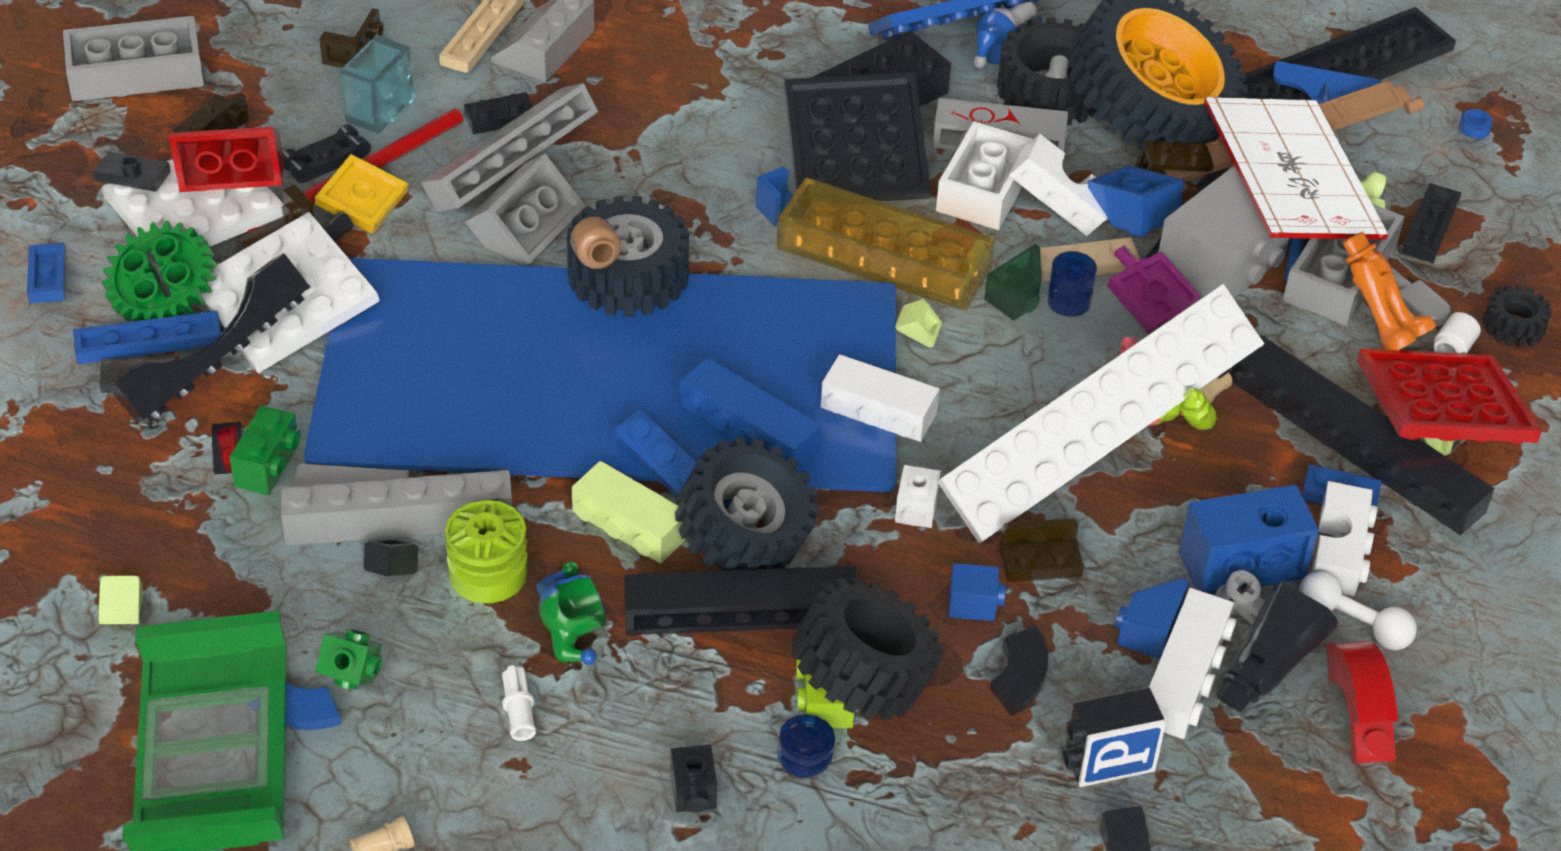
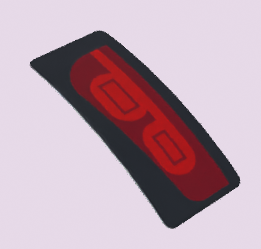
(224, 440)

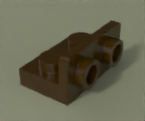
(217, 115)
(1041, 550)

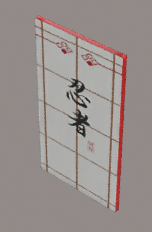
(1294, 169)

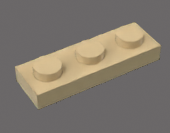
(1100, 251)

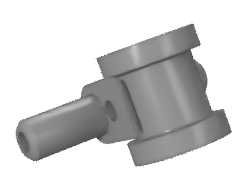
(1246, 601)

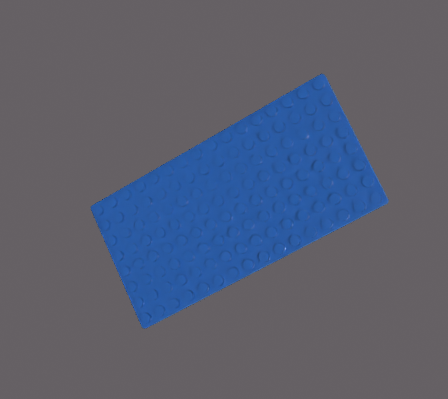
(527, 379)

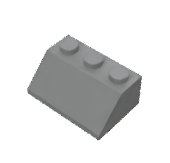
(547, 38)
(526, 211)

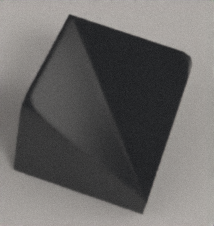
(390, 557)

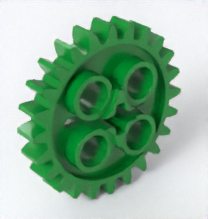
(189, 260)

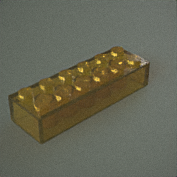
(885, 243)

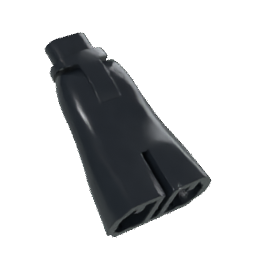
(1280, 637)

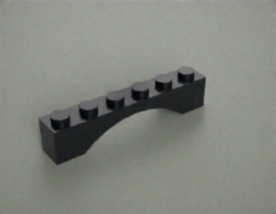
(266, 293)

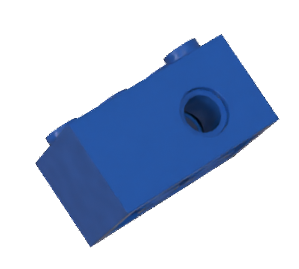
(1251, 532)

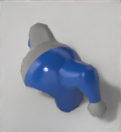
(994, 27)

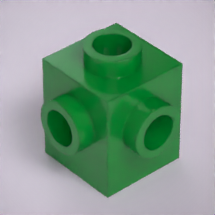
(349, 658)

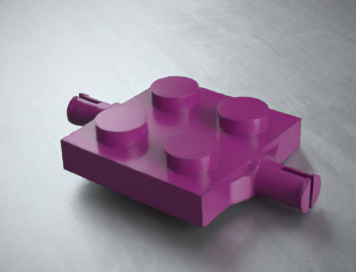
(1151, 289)

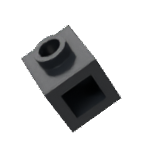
(693, 778)

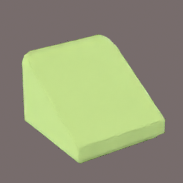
(919, 322)
(120, 600)

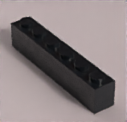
(724, 599)

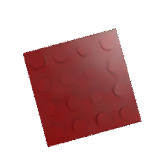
(1448, 396)

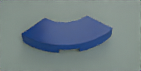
(310, 708)

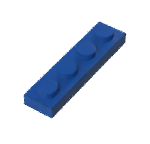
(146, 337)
(656, 452)

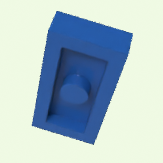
(46, 273)
(1318, 478)

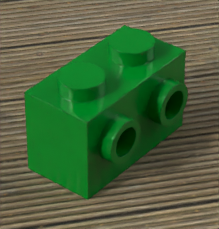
(264, 450)

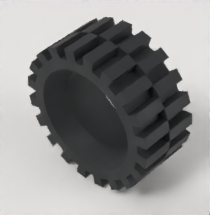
(1031, 51)
(872, 678)

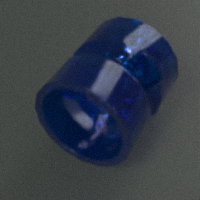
(1071, 283)

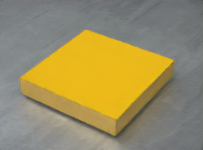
(362, 193)

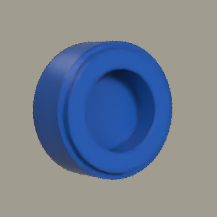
(1475, 123)

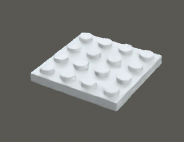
(211, 213)
(334, 293)

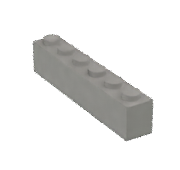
(509, 147)
(384, 506)

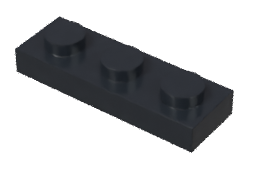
(1431, 223)

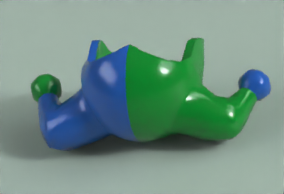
(570, 610)

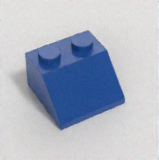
(1137, 198)

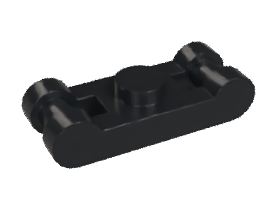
(325, 154)

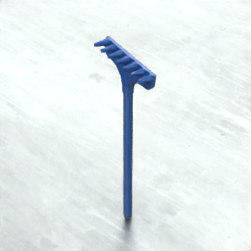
(1321, 87)

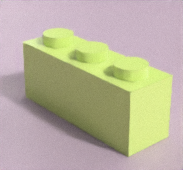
(627, 511)

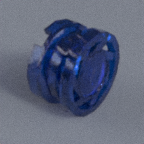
(806, 747)

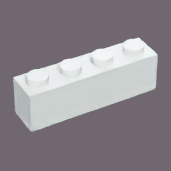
(1189, 658)

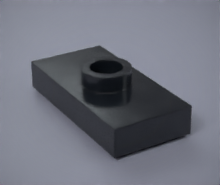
(131, 171)

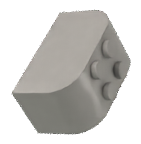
(1221, 238)

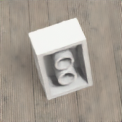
(978, 178)

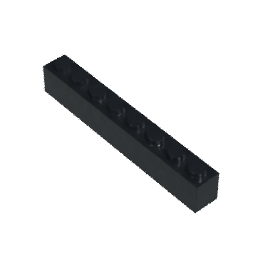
(1363, 436)

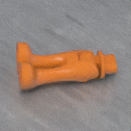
(1380, 289)

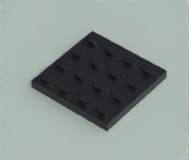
(859, 134)

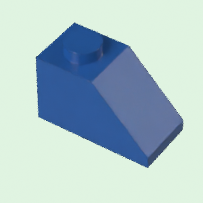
(1151, 617)

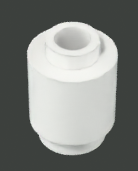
(1457, 334)

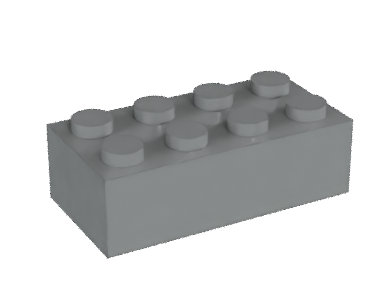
(132, 58)
(1323, 280)

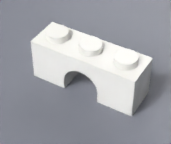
(1042, 174)
(1345, 515)

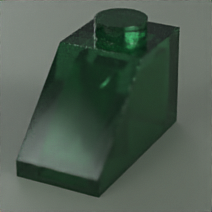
(1016, 284)

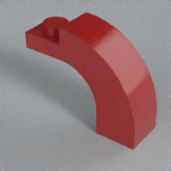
(1369, 697)

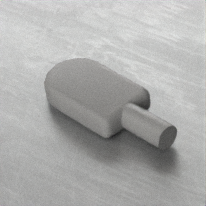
(1422, 299)

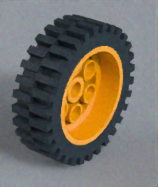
(1152, 68)

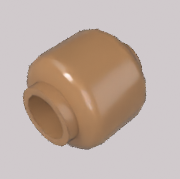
(595, 242)

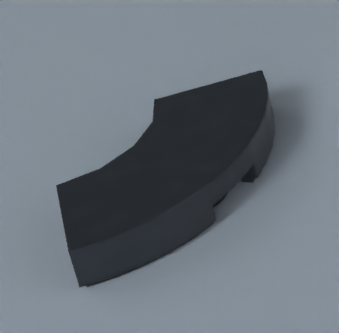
(1024, 671)

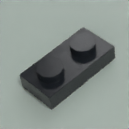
(496, 112)

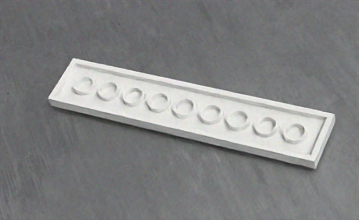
(1099, 413)

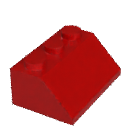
(227, 159)

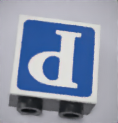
(1114, 737)

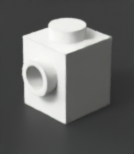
(917, 504)

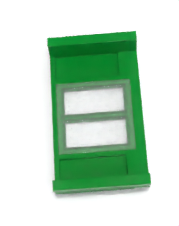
(210, 734)

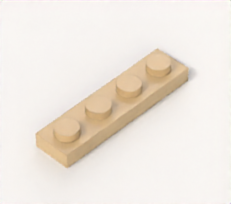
(478, 34)

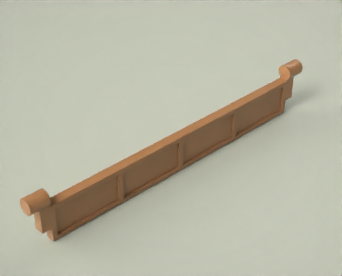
(1338, 113)

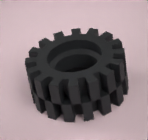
(1514, 329)

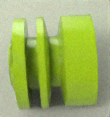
(486, 551)

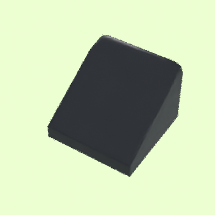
(1125, 830)

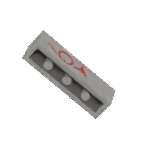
(957, 116)

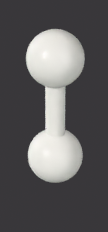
(1392, 627)

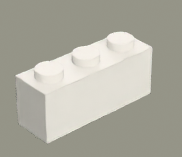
(879, 398)

